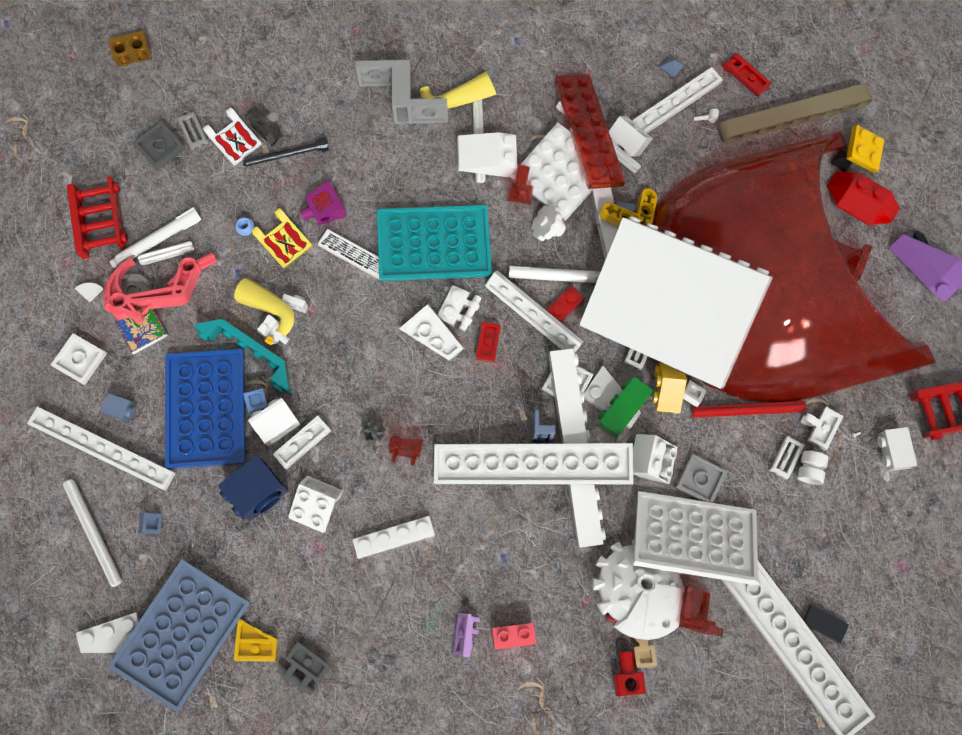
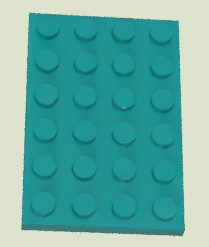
(433, 243)

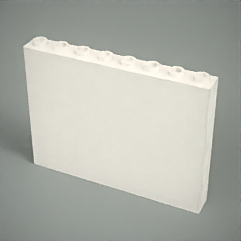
(675, 301)

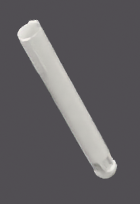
(181, 222)
(553, 274)

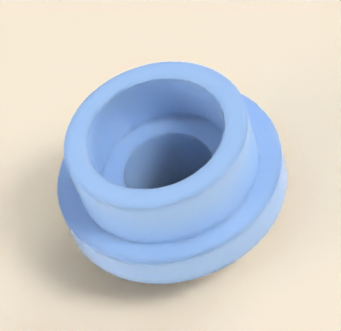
(241, 223)

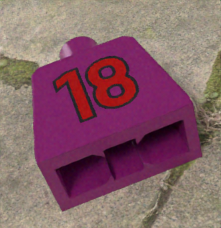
(323, 205)

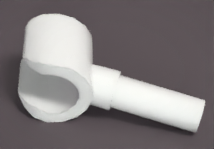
(712, 117)

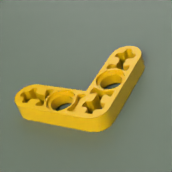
(641, 204)

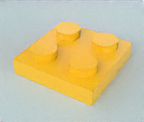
(865, 149)

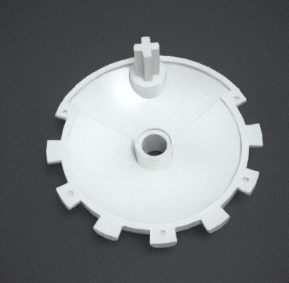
(638, 610)

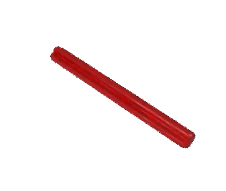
(749, 409)

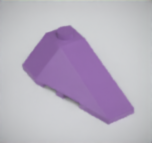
(932, 266)

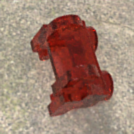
(406, 448)

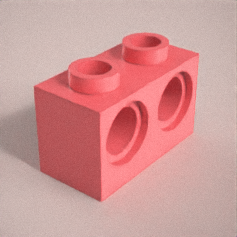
(513, 636)

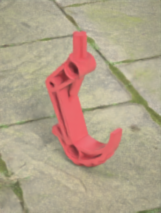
(174, 294)

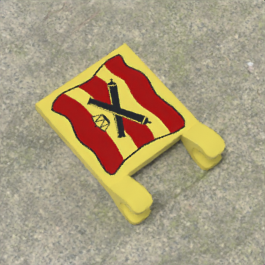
(283, 242)

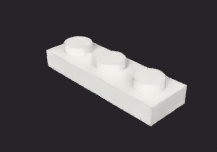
(302, 442)

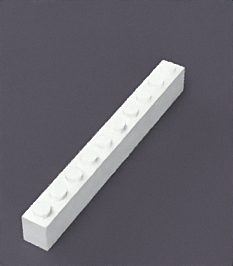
(572, 431)

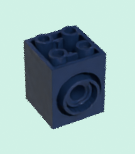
(252, 489)

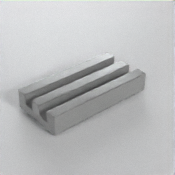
(198, 142)

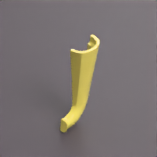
(471, 91)
(259, 297)

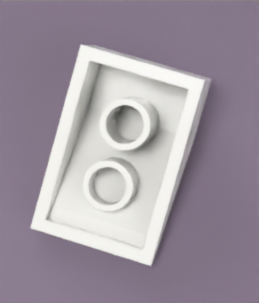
(487, 153)

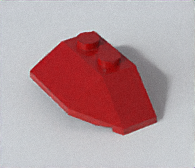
(862, 198)

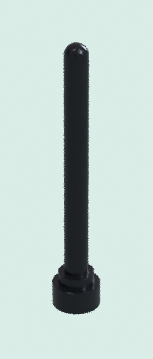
(320, 145)

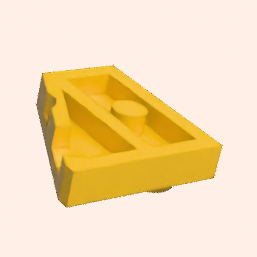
(254, 644)

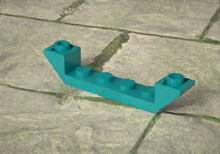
(212, 329)

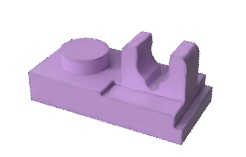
(463, 634)

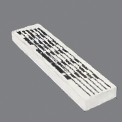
(350, 253)

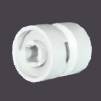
(813, 467)

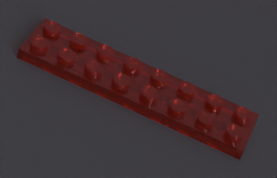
(589, 132)

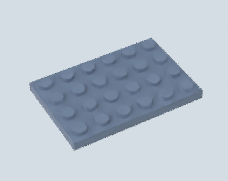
(179, 635)

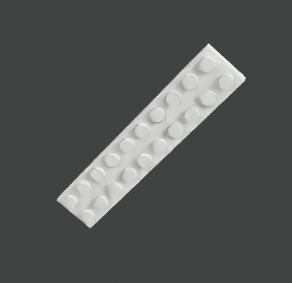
(533, 463)
(802, 654)

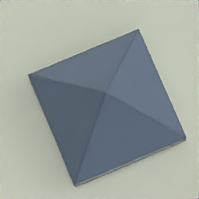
(672, 66)

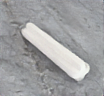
(166, 253)

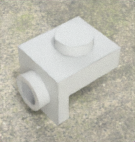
(296, 302)

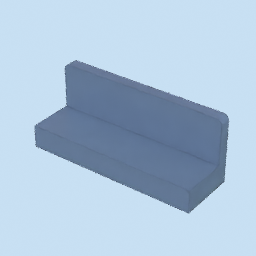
(541, 433)

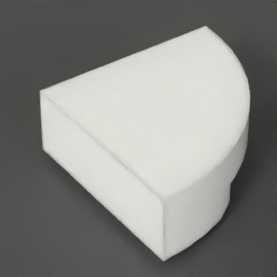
(89, 290)

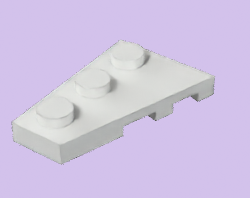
(433, 333)
(602, 391)
(107, 636)

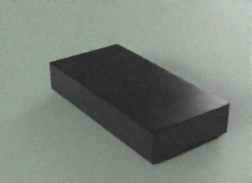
(825, 624)

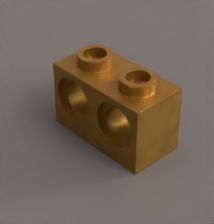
(130, 48)

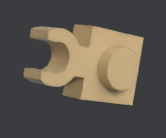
(644, 654)

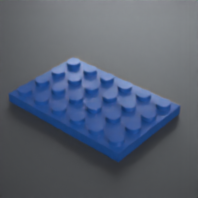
(205, 409)

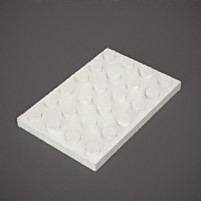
(696, 538)

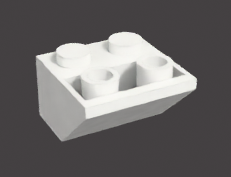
(274, 421)
(653, 458)

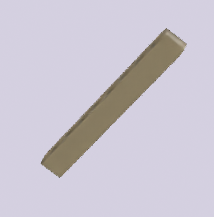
(795, 113)

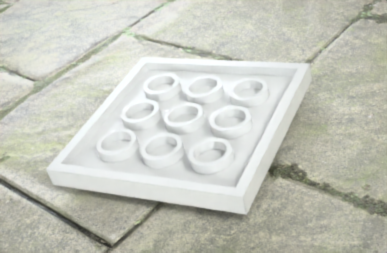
(556, 172)

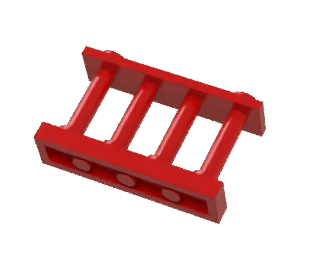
(78, 212)
(942, 393)

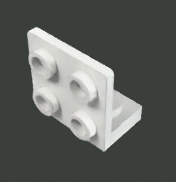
(314, 503)

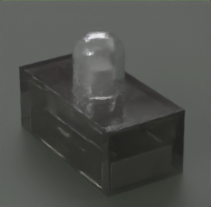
(264, 124)

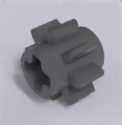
(372, 431)

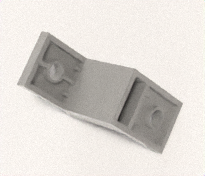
(398, 75)

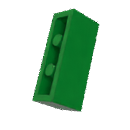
(624, 407)

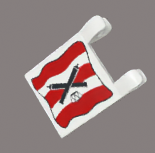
(235, 140)

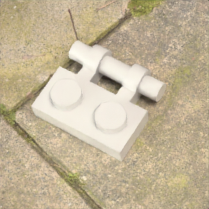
(453, 306)

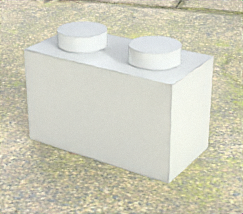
(629, 136)
(896, 449)

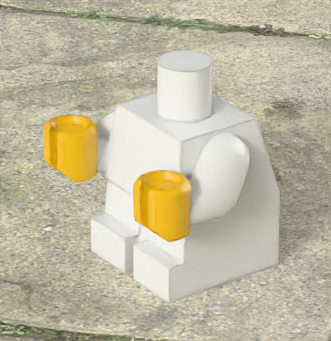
(267, 330)

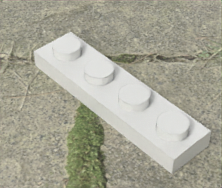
(393, 537)

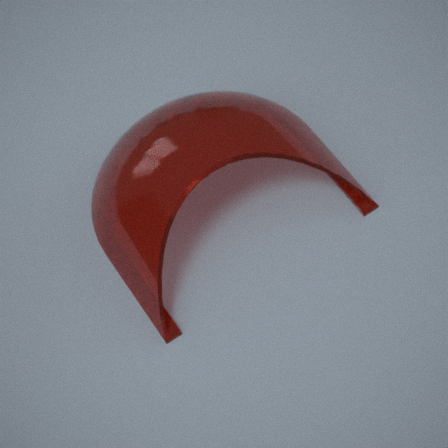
(815, 320)

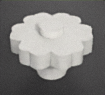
(548, 223)

